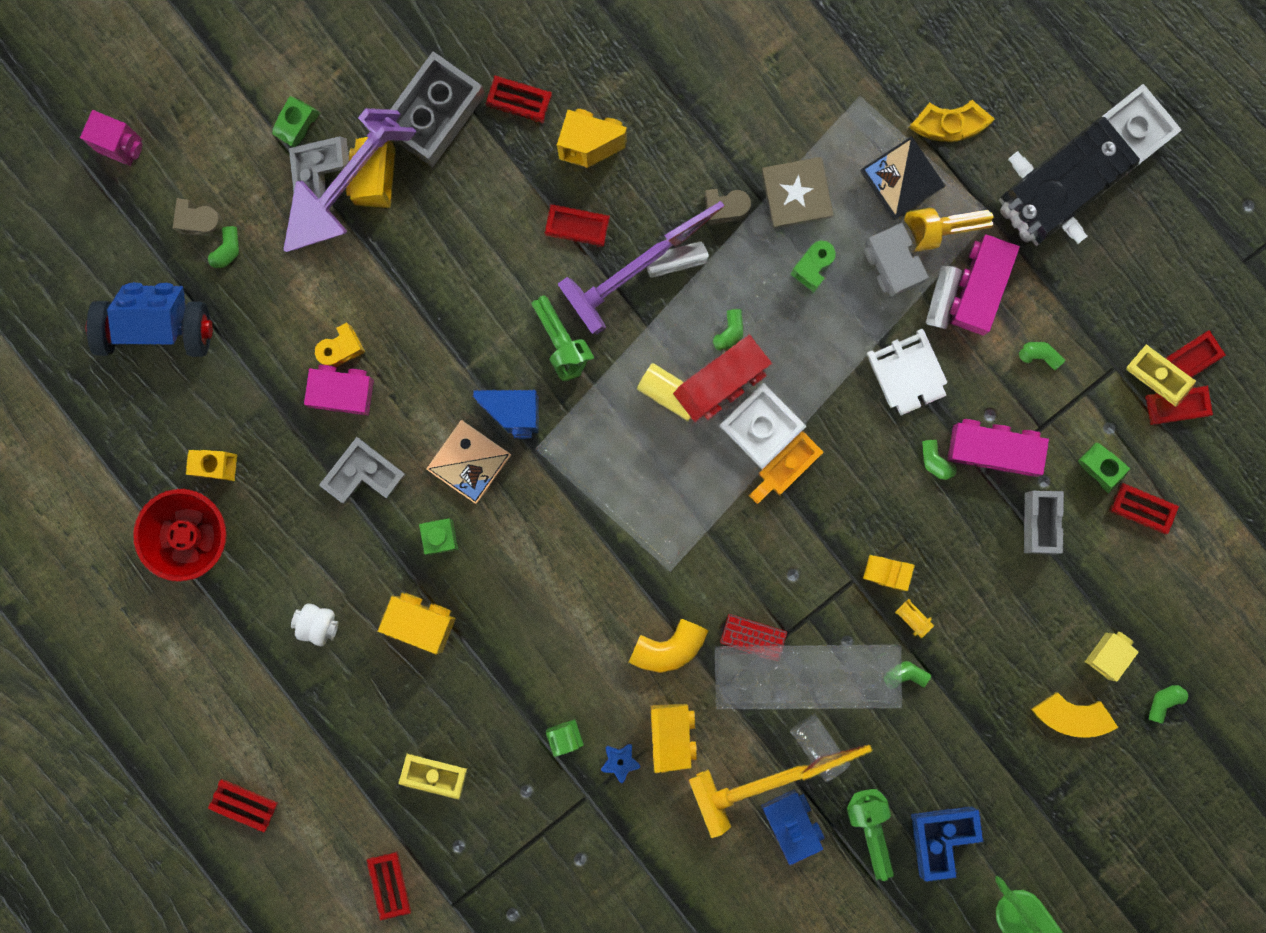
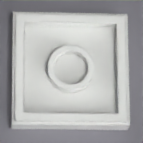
(762, 426)

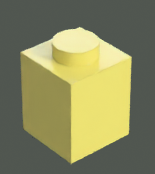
(1112, 655)

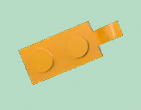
(787, 466)

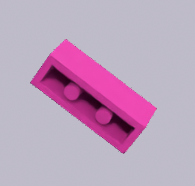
(983, 284)
(998, 448)

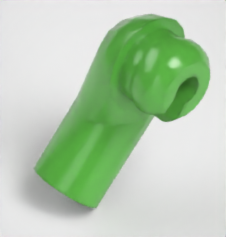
(227, 251)
(732, 333)
(1165, 699)

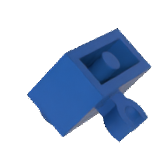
(793, 827)

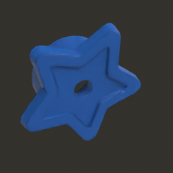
(624, 754)

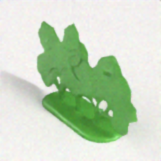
(1022, 912)

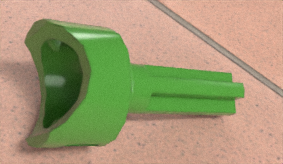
(571, 353)
(870, 816)

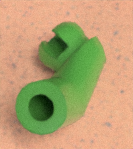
(1043, 351)
(934, 463)
(914, 673)

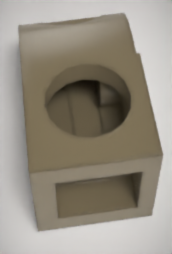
(735, 207)
(198, 221)

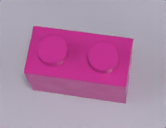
(112, 138)
(339, 391)

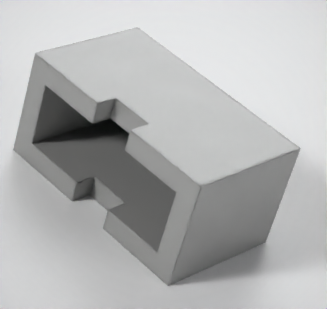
(894, 262)
(1043, 522)

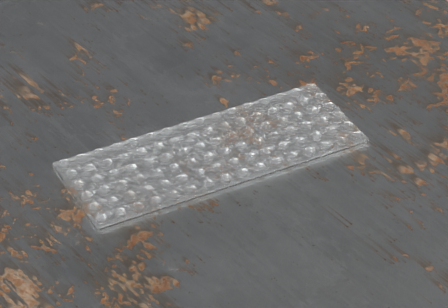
(676, 476)

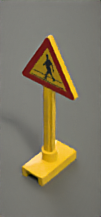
(713, 802)

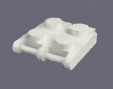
(909, 373)

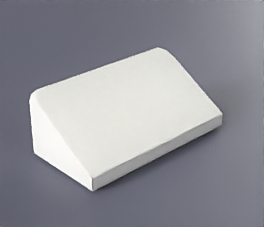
(679, 259)
(943, 296)

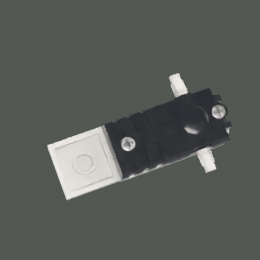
(1085, 167)

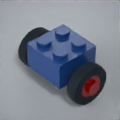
(148, 317)

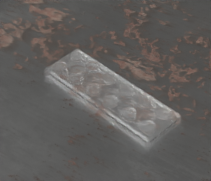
(808, 677)

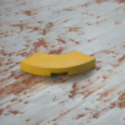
(953, 124)
(1074, 719)

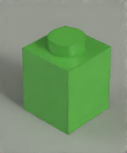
(438, 536)

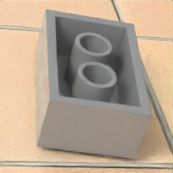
(437, 107)

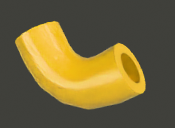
(672, 653)

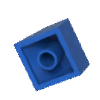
(513, 409)

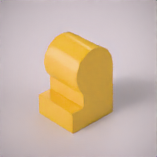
(340, 349)
(211, 464)
(888, 572)

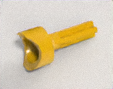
(929, 228)

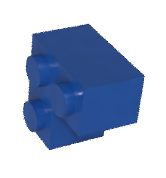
(937, 833)

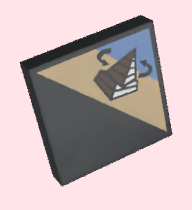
(902, 178)

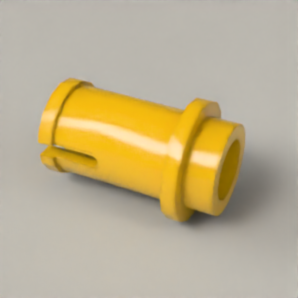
(914, 618)

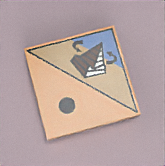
(468, 462)

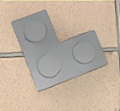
(315, 159)
(358, 465)

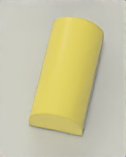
(1161, 375)
(660, 387)
(433, 776)

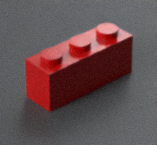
(723, 379)

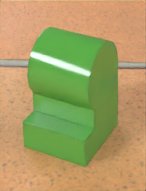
(294, 121)
(815, 260)
(1103, 466)
(564, 738)

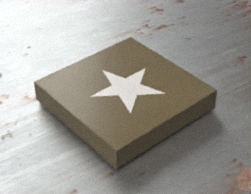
(797, 192)

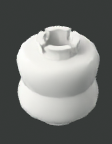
(314, 624)

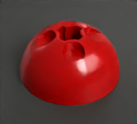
(167, 525)

